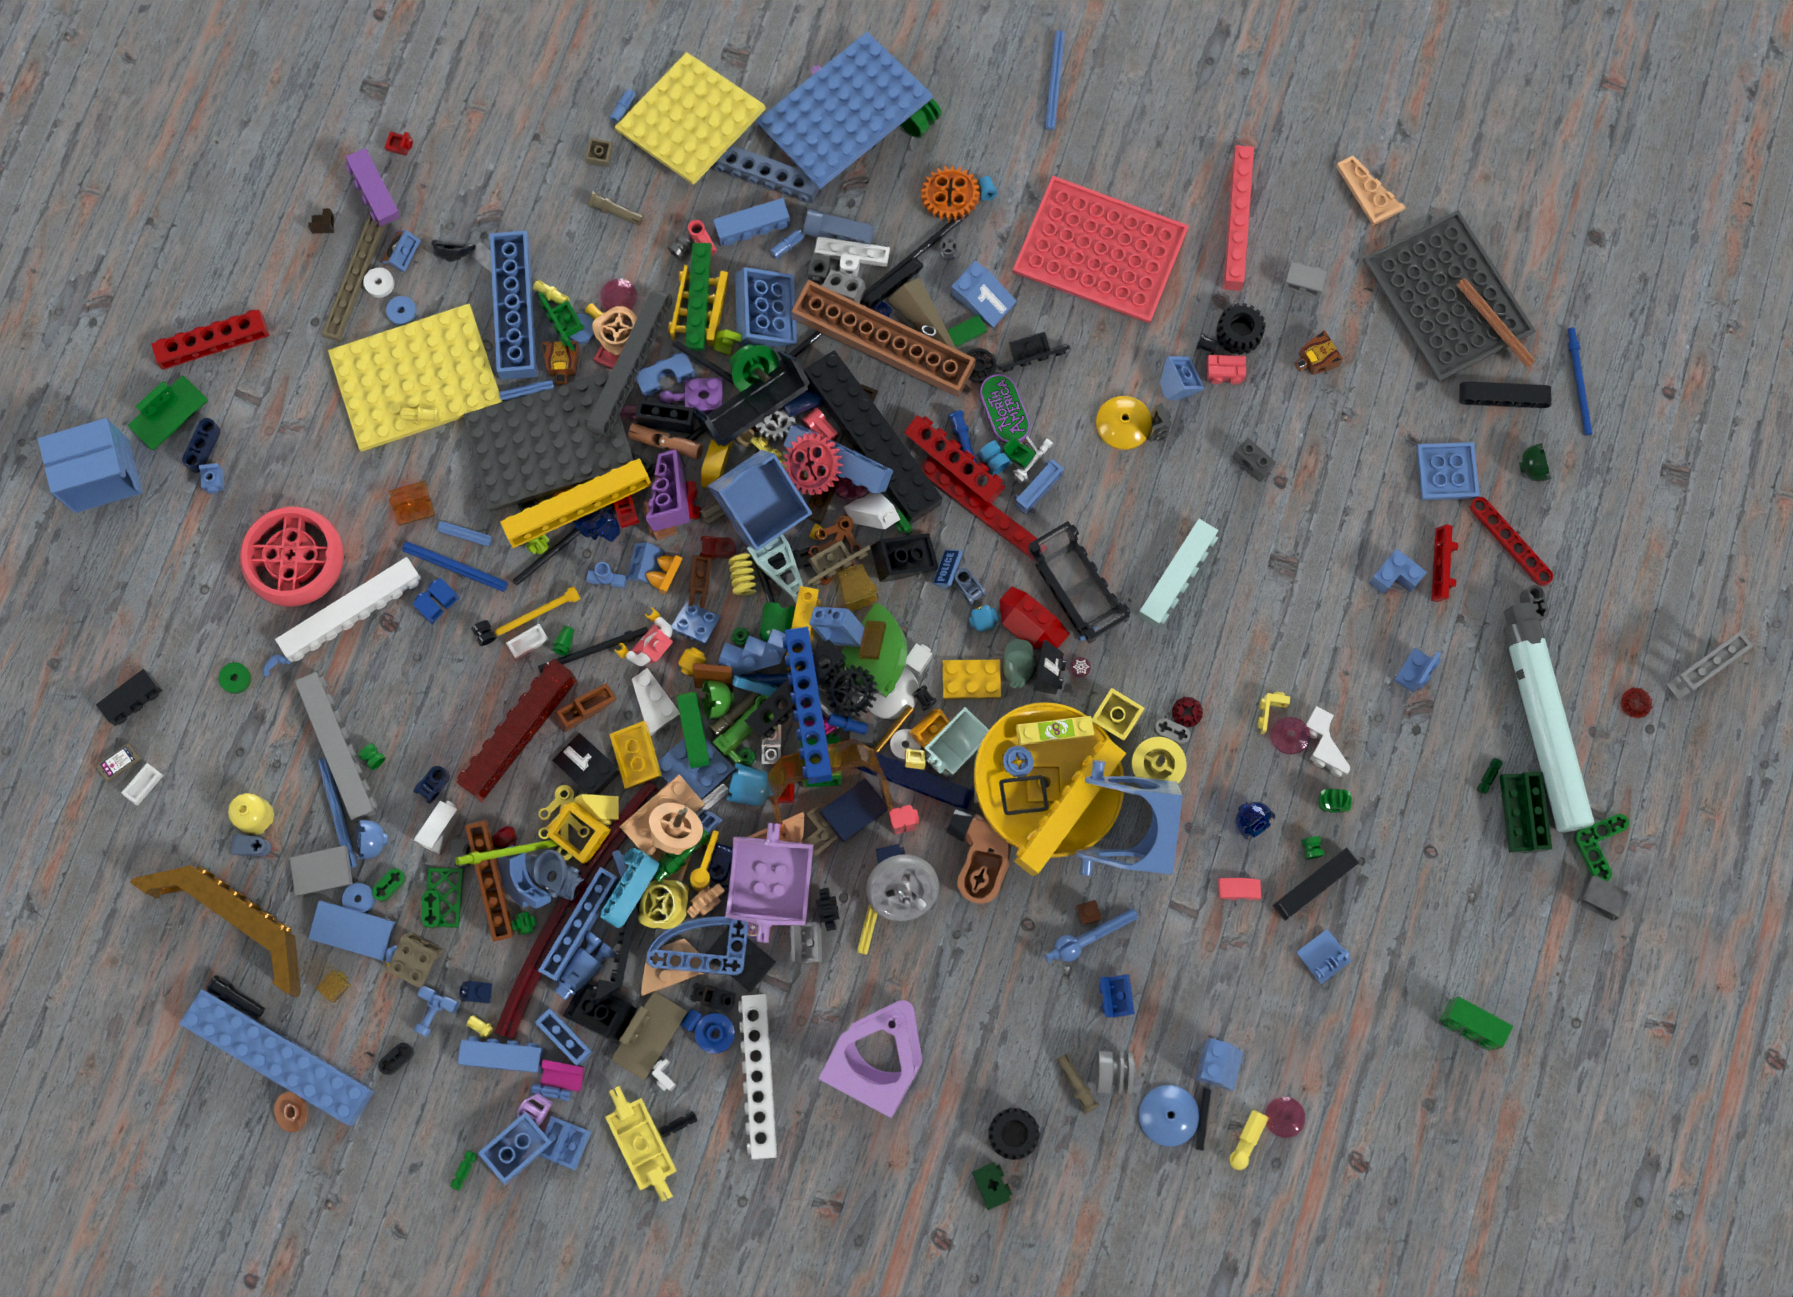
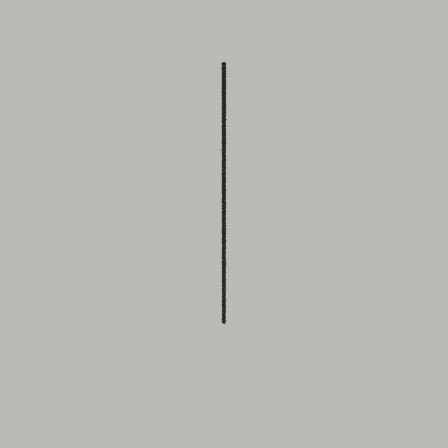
(699, 431)

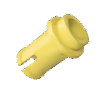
(479, 1026)

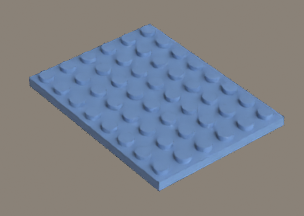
(844, 109)

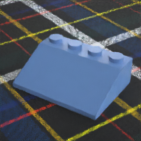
(765, 307)

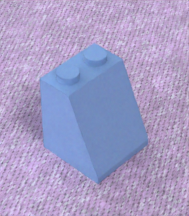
(1219, 1064)

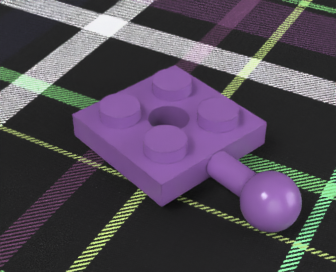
(693, 390)

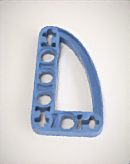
(705, 958)

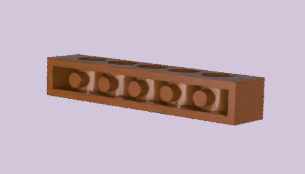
(490, 882)

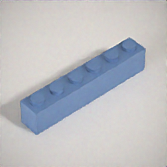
(855, 466)
(579, 924)

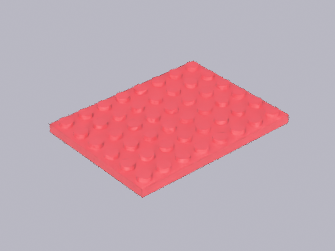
(1100, 249)

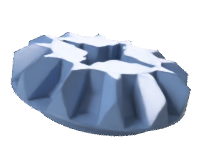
(1021, 754)

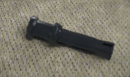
(228, 992)

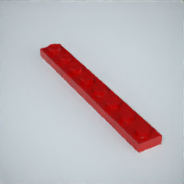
(978, 506)

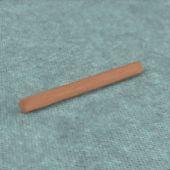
(1496, 323)

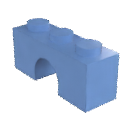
(677, 366)

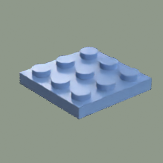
(1447, 471)
(701, 779)

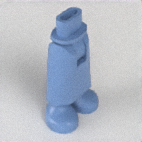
(583, 966)

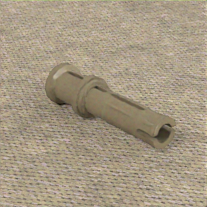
(608, 206)
(729, 718)
(1082, 1092)

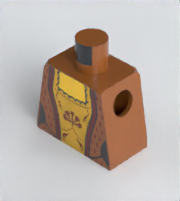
(1319, 355)
(561, 360)

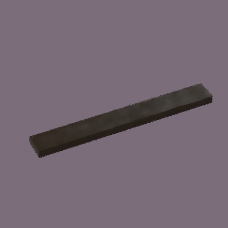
(820, 502)

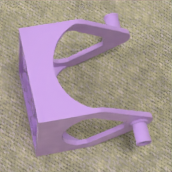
(769, 881)
(858, 1079)

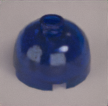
(1253, 819)

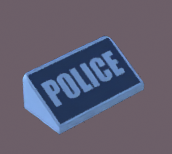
(947, 568)

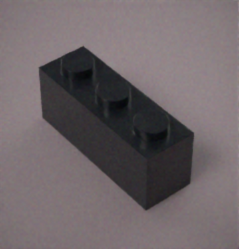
(665, 416)
(129, 697)

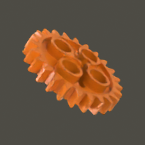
(967, 193)

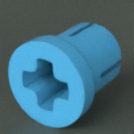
(987, 189)

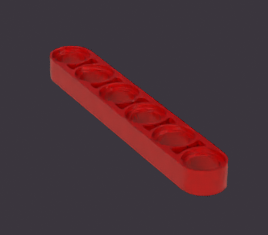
(1508, 543)

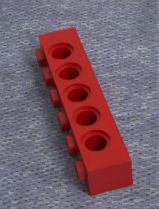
(220, 342)
(916, 432)

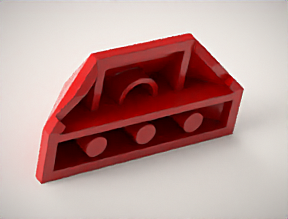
(1030, 619)

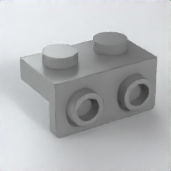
(806, 943)

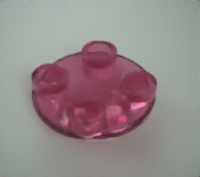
(618, 293)
(847, 490)

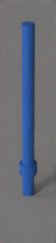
(1574, 347)

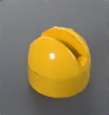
(814, 529)

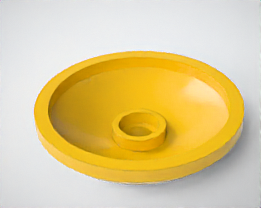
(1121, 433)

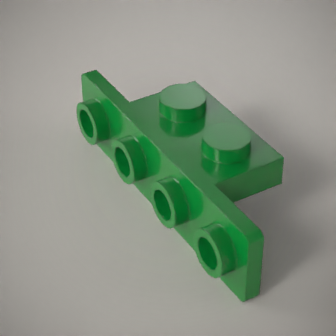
(565, 320)

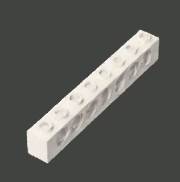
(759, 1004)

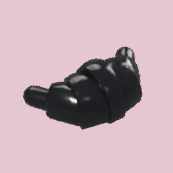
(451, 251)

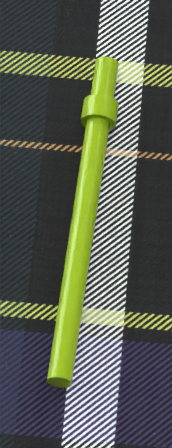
(476, 857)

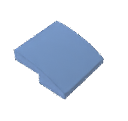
(567, 1143)

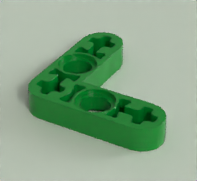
(1592, 844)

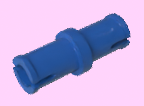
(847, 723)

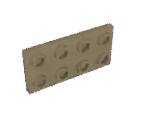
(648, 1035)

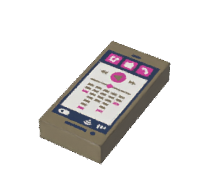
(118, 762)

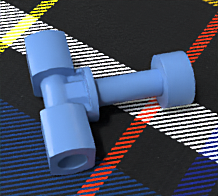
(603, 574)
(436, 1003)

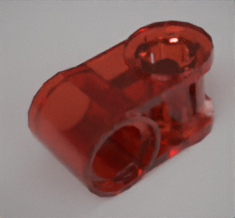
(714, 547)

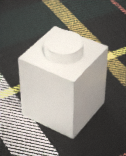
(918, 659)

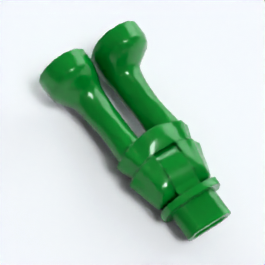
(671, 863)

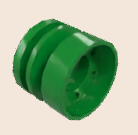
(919, 122)

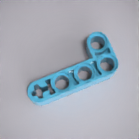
(630, 887)

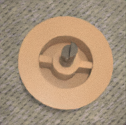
(674, 828)

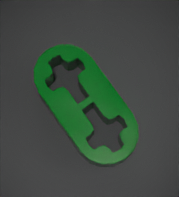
(392, 888)
(436, 909)

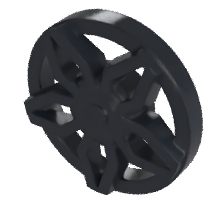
(980, 364)

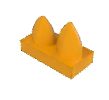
(661, 580)

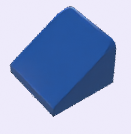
(691, 1020)

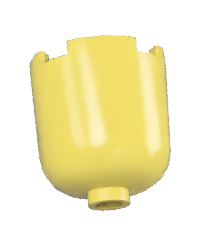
(250, 813)

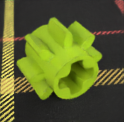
(538, 545)

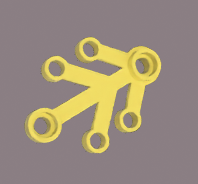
(570, 820)

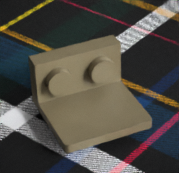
(414, 959)

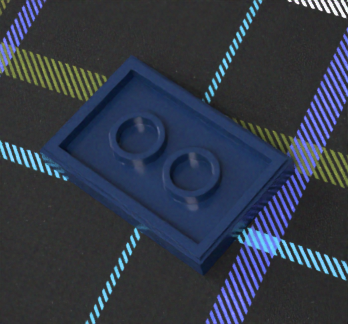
(853, 810)

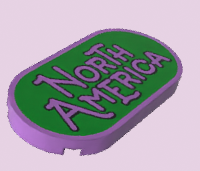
(1004, 408)

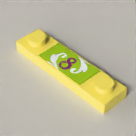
(1054, 730)

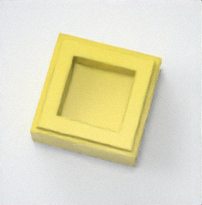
(915, 758)

